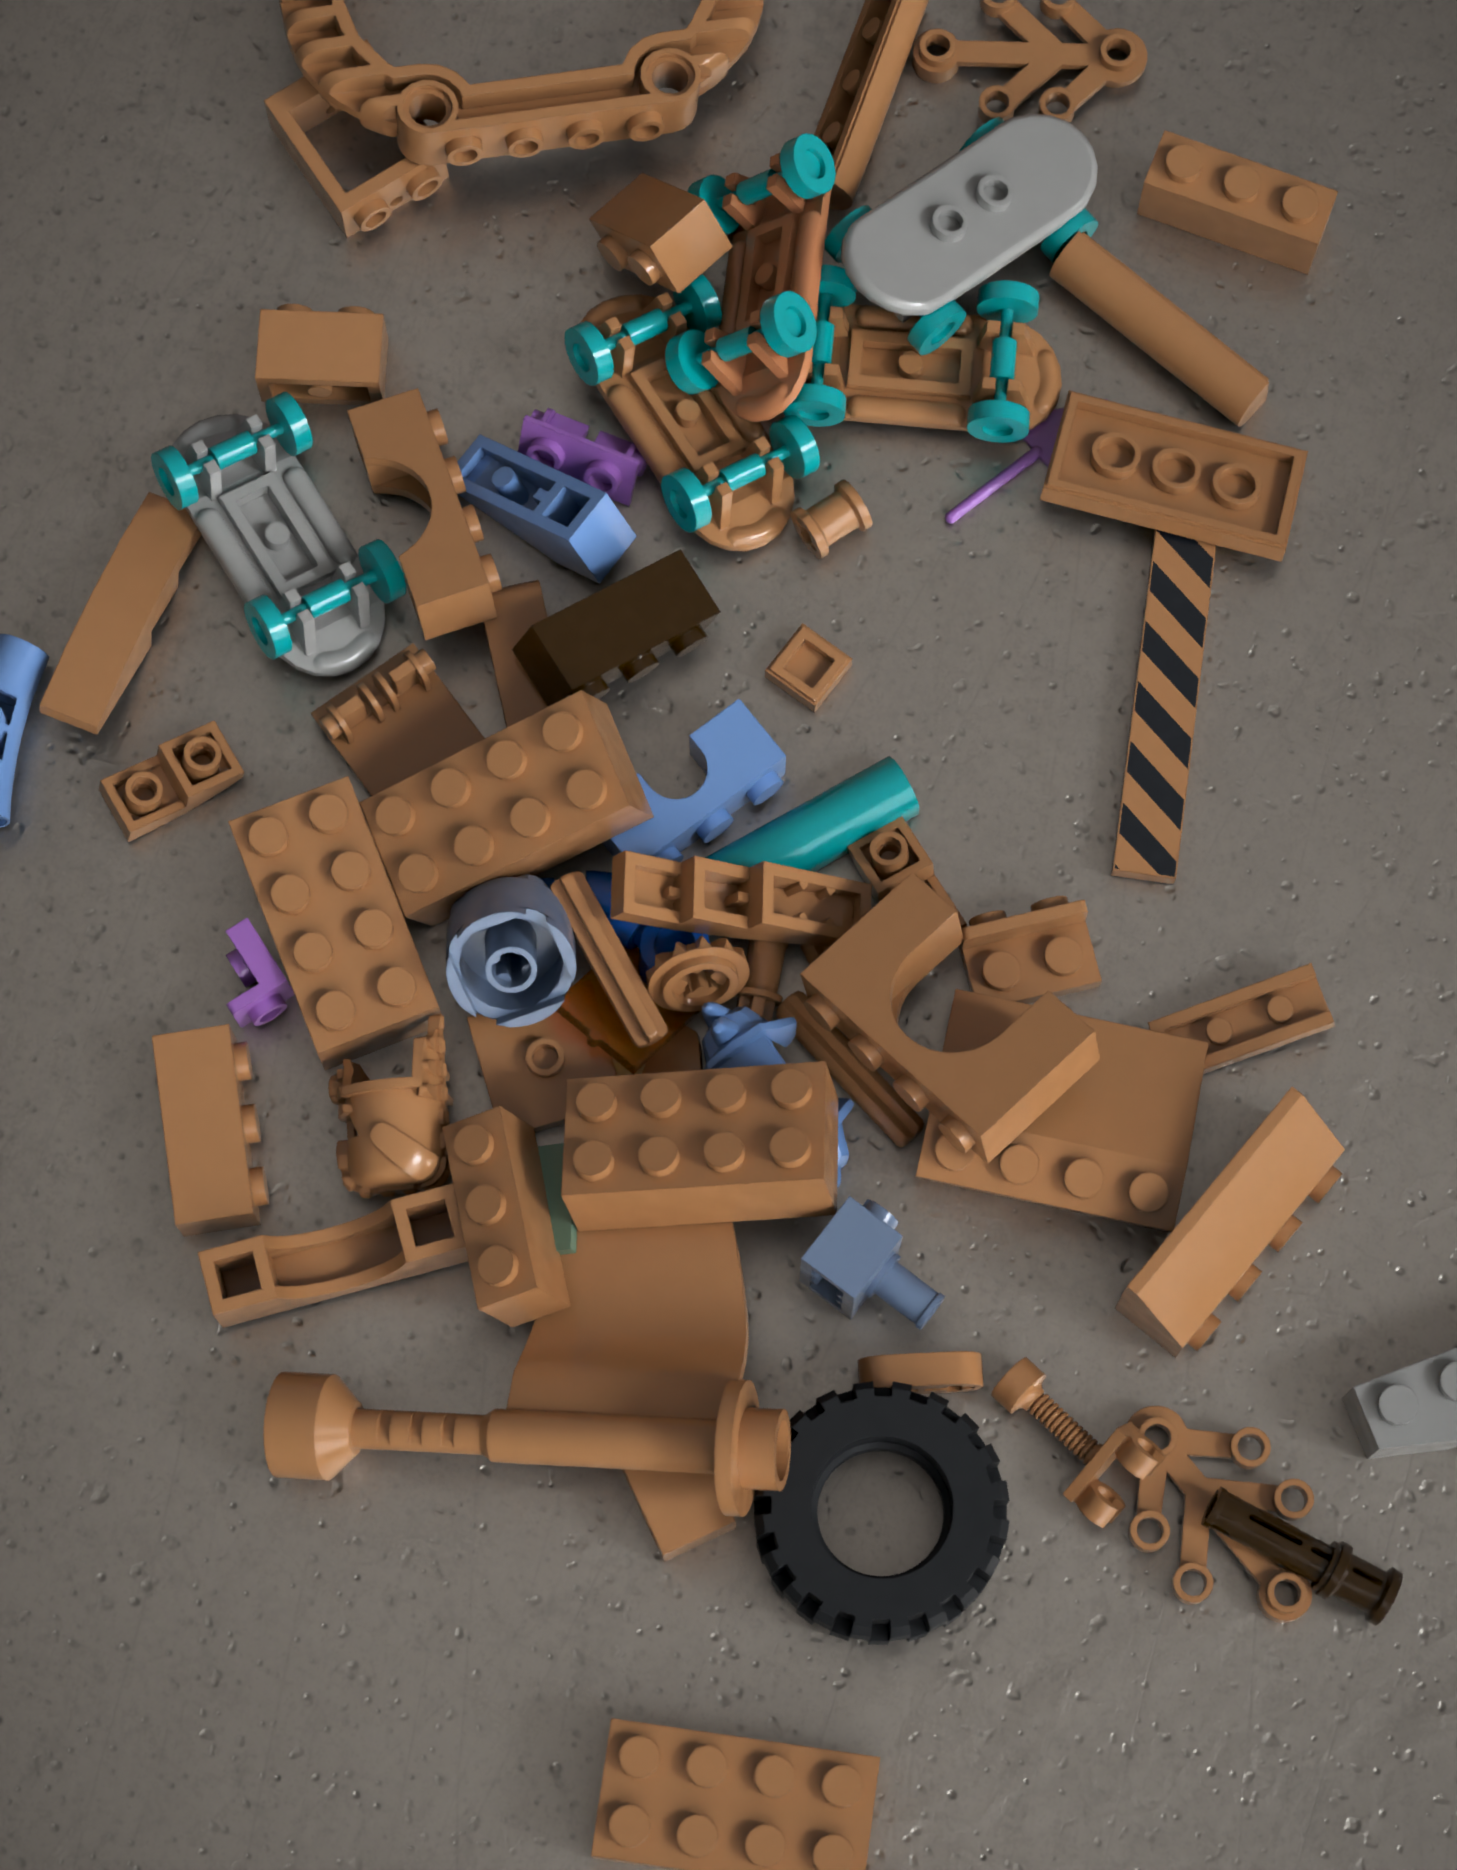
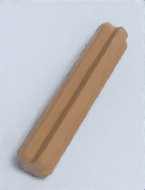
(609, 960)
(863, 1085)

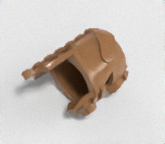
(396, 1122)

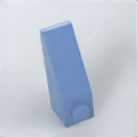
(546, 508)

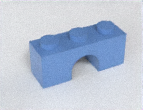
(739, 768)

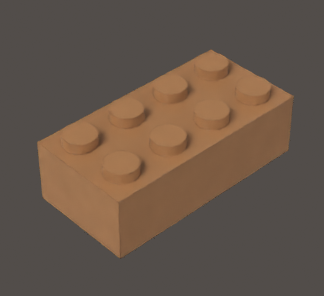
(506, 806)
(336, 922)
(701, 1146)
(731, 1802)

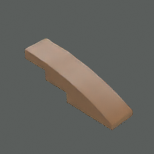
(120, 616)
(736, 900)

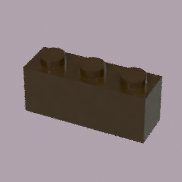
(618, 631)

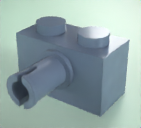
(860, 1258)

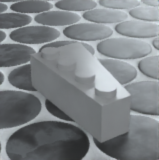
(1407, 1408)

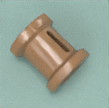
(831, 519)

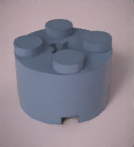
(510, 951)

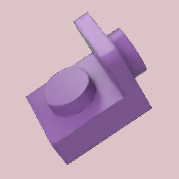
(253, 964)

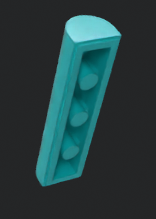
(829, 822)

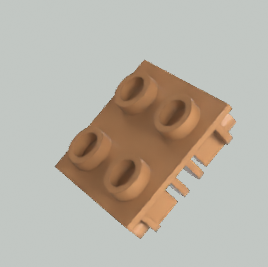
(396, 721)

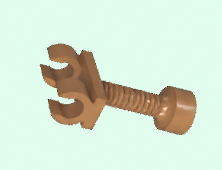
(1138, 1454)

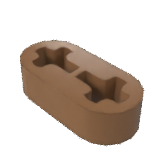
(925, 1371)

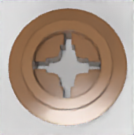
(697, 975)

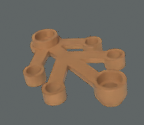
(1039, 56)
(1198, 1493)

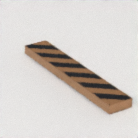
(1164, 709)

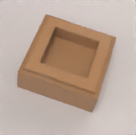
(808, 667)

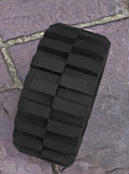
(971, 1498)

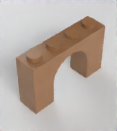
(977, 1094)

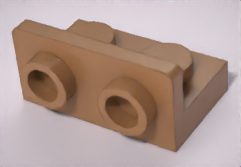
(1030, 952)

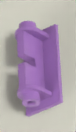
(562, 444)

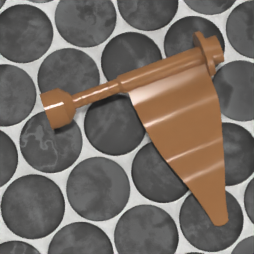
(622, 1379)

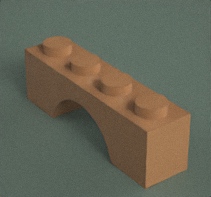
(443, 568)
(297, 1270)

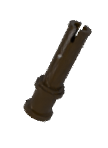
(1330, 1567)

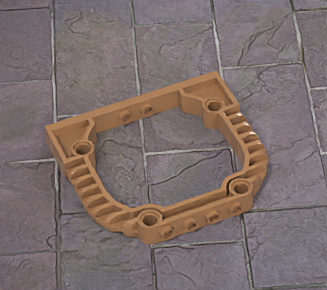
(518, 113)

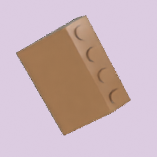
(1106, 1145)

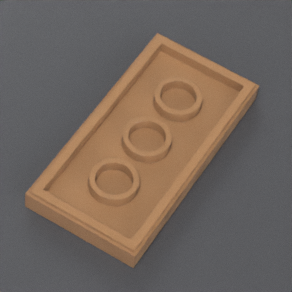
(1174, 476)

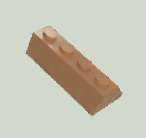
(1232, 1225)

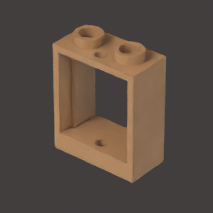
(371, 203)

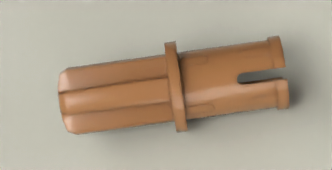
(765, 967)

